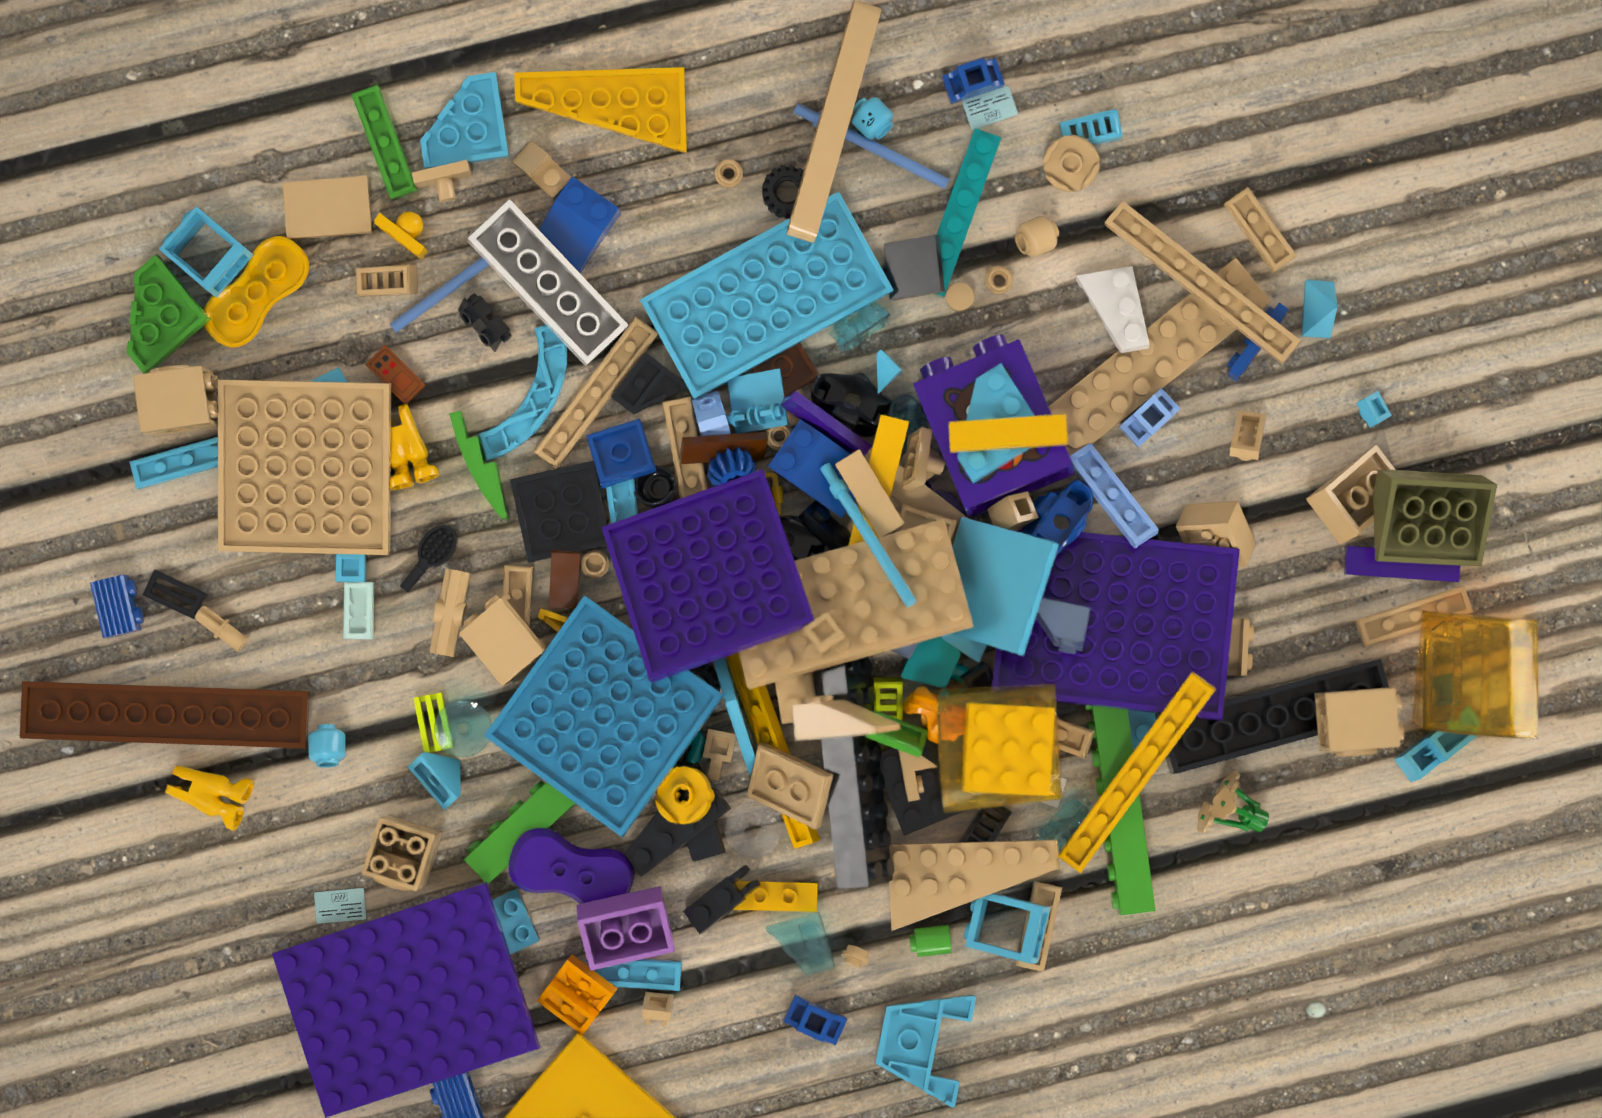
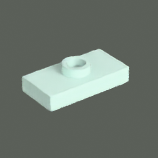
(358, 610)

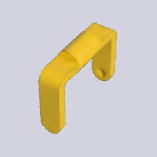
(777, 491)

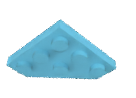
(468, 126)
(993, 398)

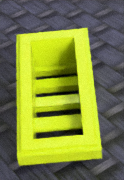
(889, 682)

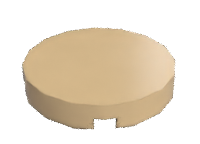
(1071, 163)

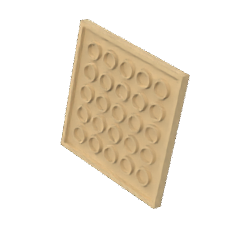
(304, 467)

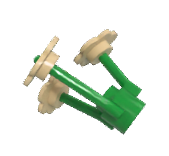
(1224, 802)

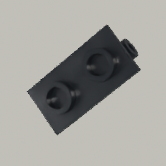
(490, 332)

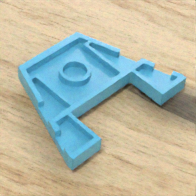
(911, 1038)

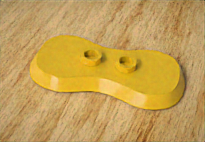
(270, 275)

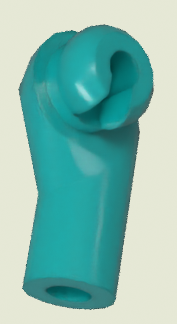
(696, 749)

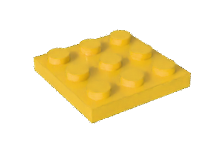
(1008, 749)

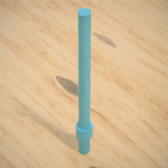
(841, 491)

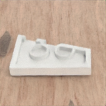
(1118, 305)

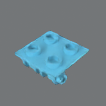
(757, 402)
(515, 921)

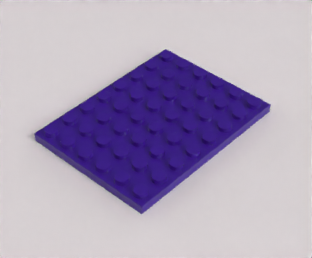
(1148, 627)
(406, 1000)

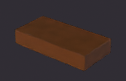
(564, 579)

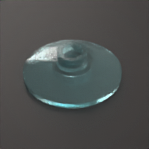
(909, 409)
(477, 725)

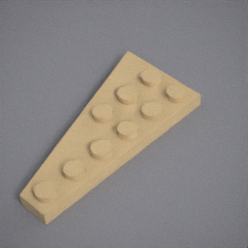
(947, 875)

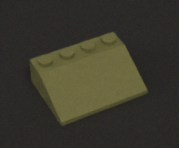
(1432, 517)

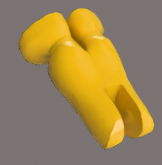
(405, 447)
(207, 791)

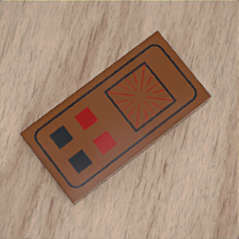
(394, 371)

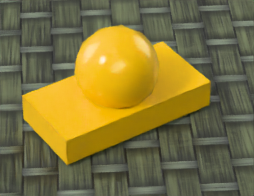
(407, 227)

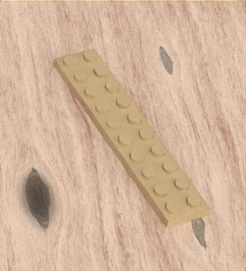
(1135, 376)

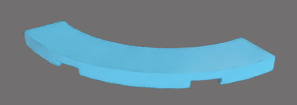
(537, 403)

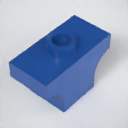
(973, 79)
(815, 1020)

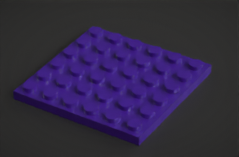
(707, 576)

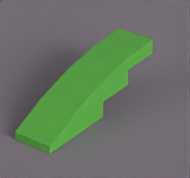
(485, 474)

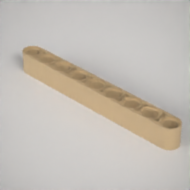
(833, 121)

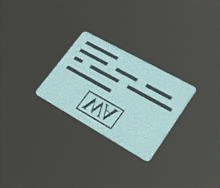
(990, 107)
(340, 905)

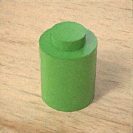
(931, 941)

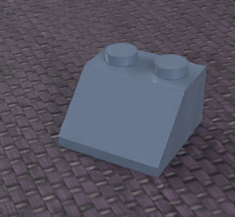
(1064, 624)

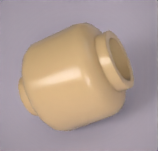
(1037, 236)

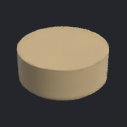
(959, 297)

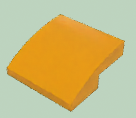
(577, 994)

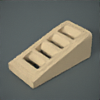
(402, 273)

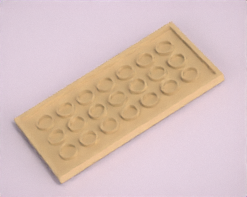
(866, 604)

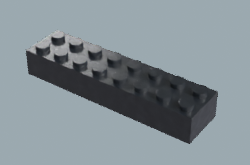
(1267, 717)
(857, 785)

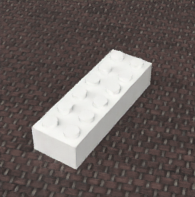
(547, 282)

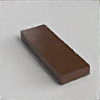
(704, 448)

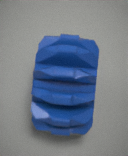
(730, 466)

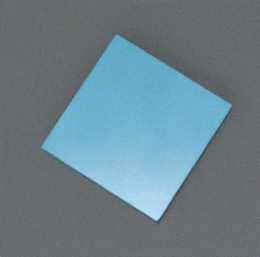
(1001, 581)

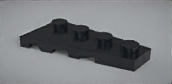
(663, 837)

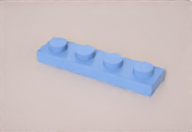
(1113, 496)

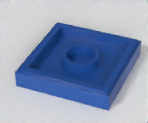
(621, 453)

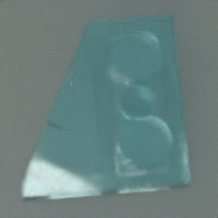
(805, 942)

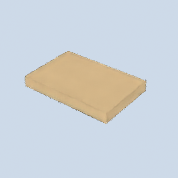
(327, 207)
(789, 785)

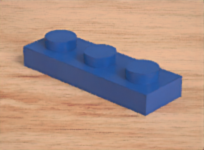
(1240, 362)

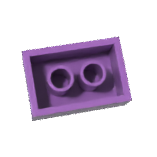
(625, 928)

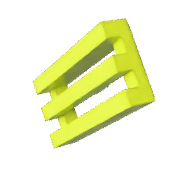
(421, 720)

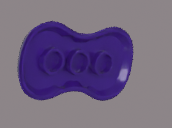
(551, 864)

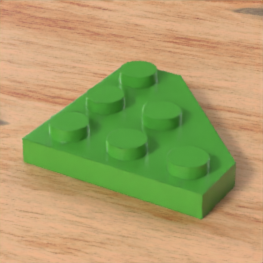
(160, 315)

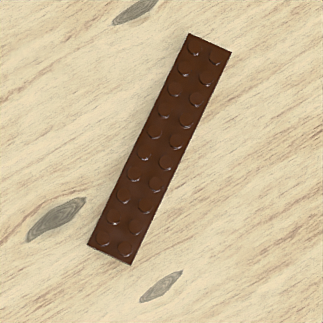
(164, 714)

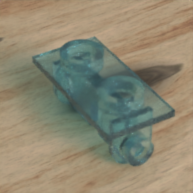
(1071, 818)

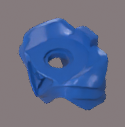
(1071, 502)

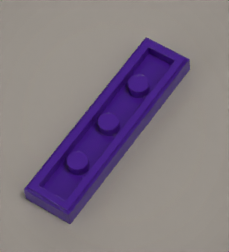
(824, 423)
(1362, 562)

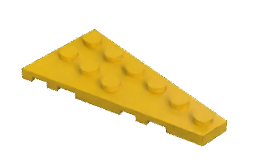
(626, 101)

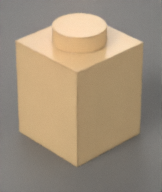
(1013, 512)

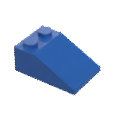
(579, 222)
(801, 461)

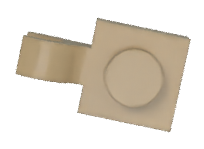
(718, 748)

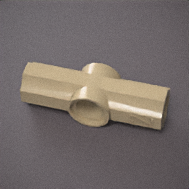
(450, 612)

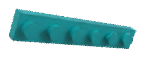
(965, 199)

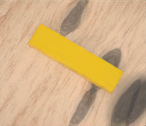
(1008, 433)

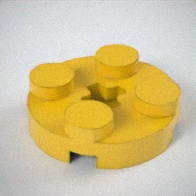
(699, 795)

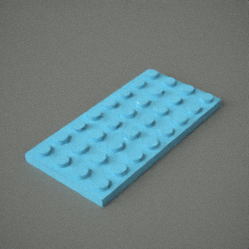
(765, 298)

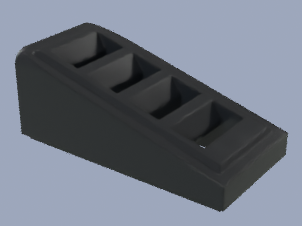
(976, 822)

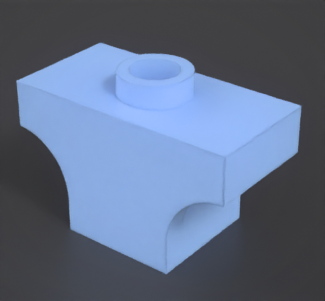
(710, 414)
(1149, 417)

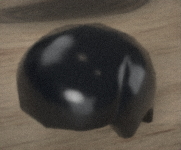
(656, 488)

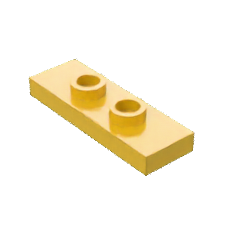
(780, 896)

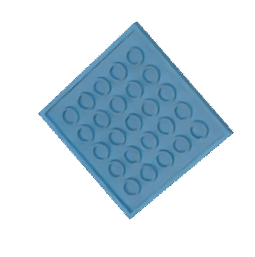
(596, 720)

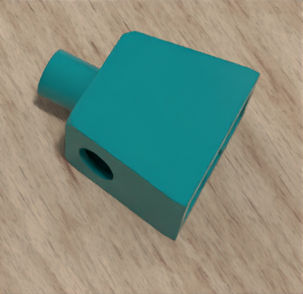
(934, 664)

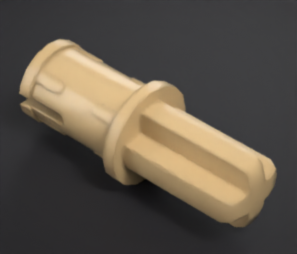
(221, 628)

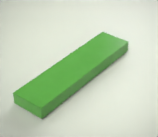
(384, 142)

